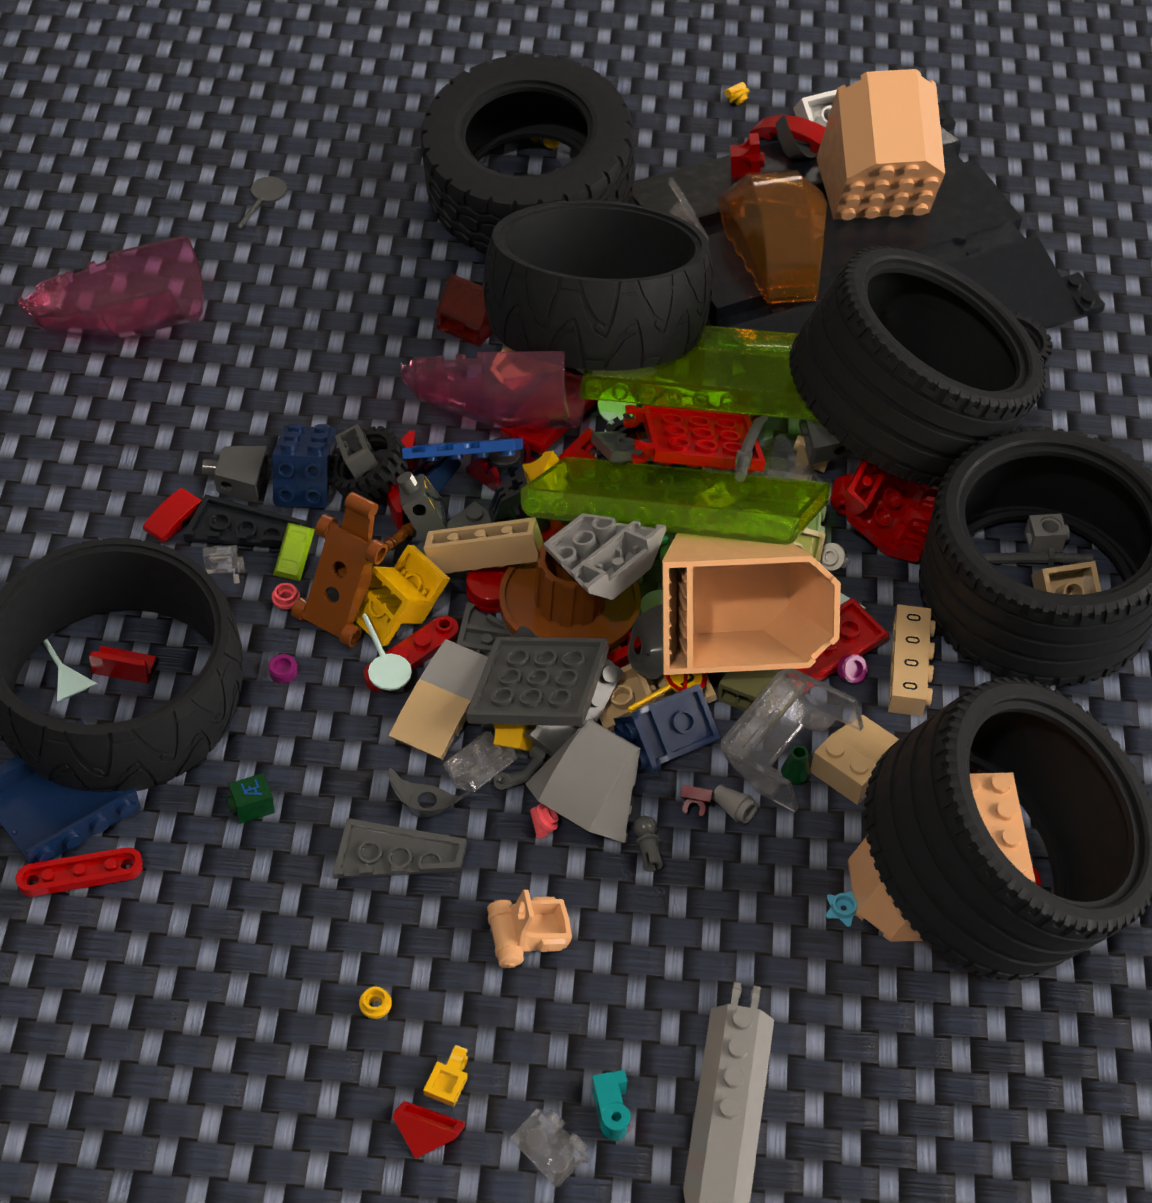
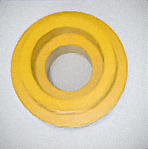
(372, 995)

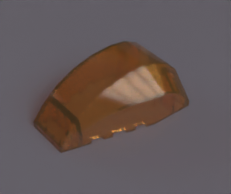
(777, 232)

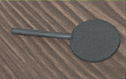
(265, 190)

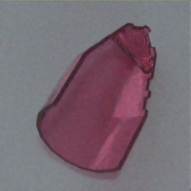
(124, 296)
(500, 388)

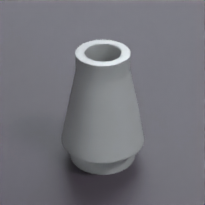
(736, 804)

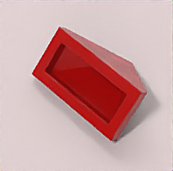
(425, 1128)

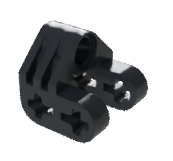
(509, 496)

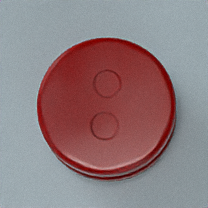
(484, 588)

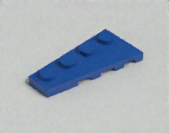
(455, 450)

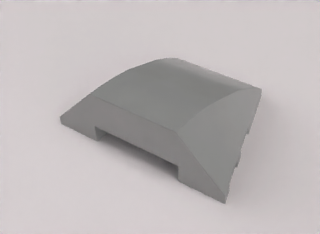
(605, 554)
(590, 781)

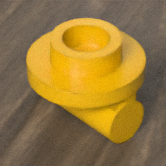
(737, 93)

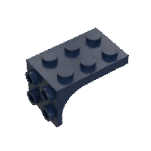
(302, 465)
(668, 727)

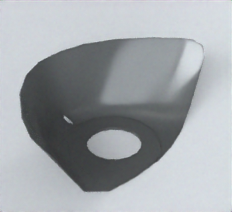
(789, 146)
(650, 632)
(409, 794)

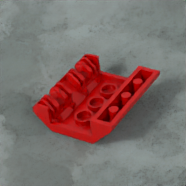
(889, 511)

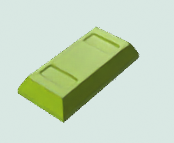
(294, 552)

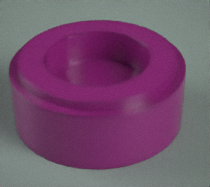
(282, 668)
(852, 668)

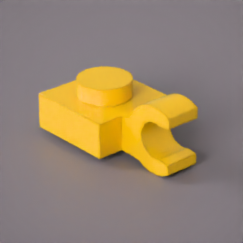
(448, 1080)

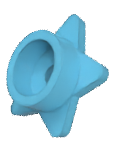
(837, 902)

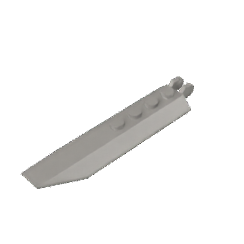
(729, 1103)

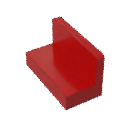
(122, 664)

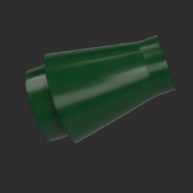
(796, 765)

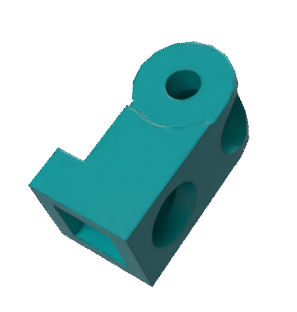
(611, 1113)

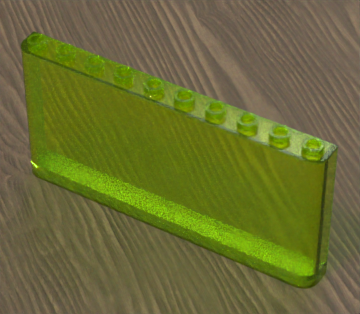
(724, 373)
(676, 497)

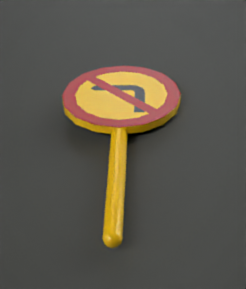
(677, 683)

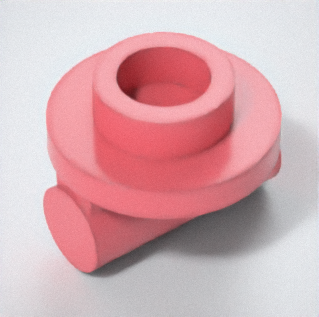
(544, 820)

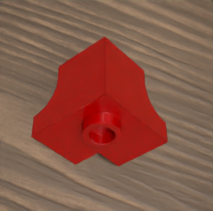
(746, 157)

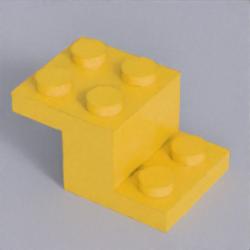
(401, 594)

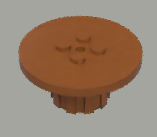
(558, 607)

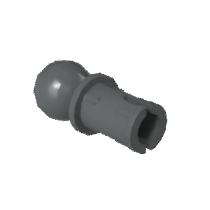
(647, 842)

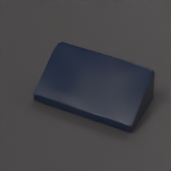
(438, 471)

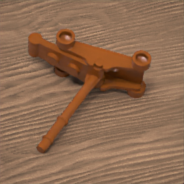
(347, 567)

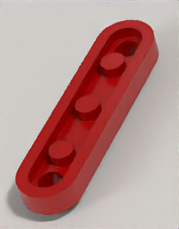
(422, 644)
(79, 871)

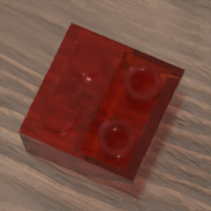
(463, 311)

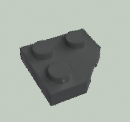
(616, 446)

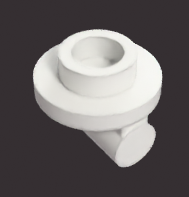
(833, 557)

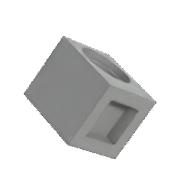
(1046, 532)

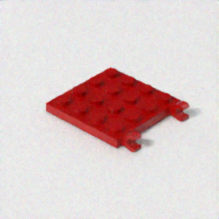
(692, 437)

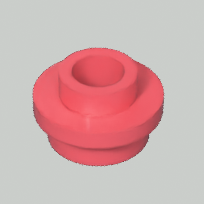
(285, 596)

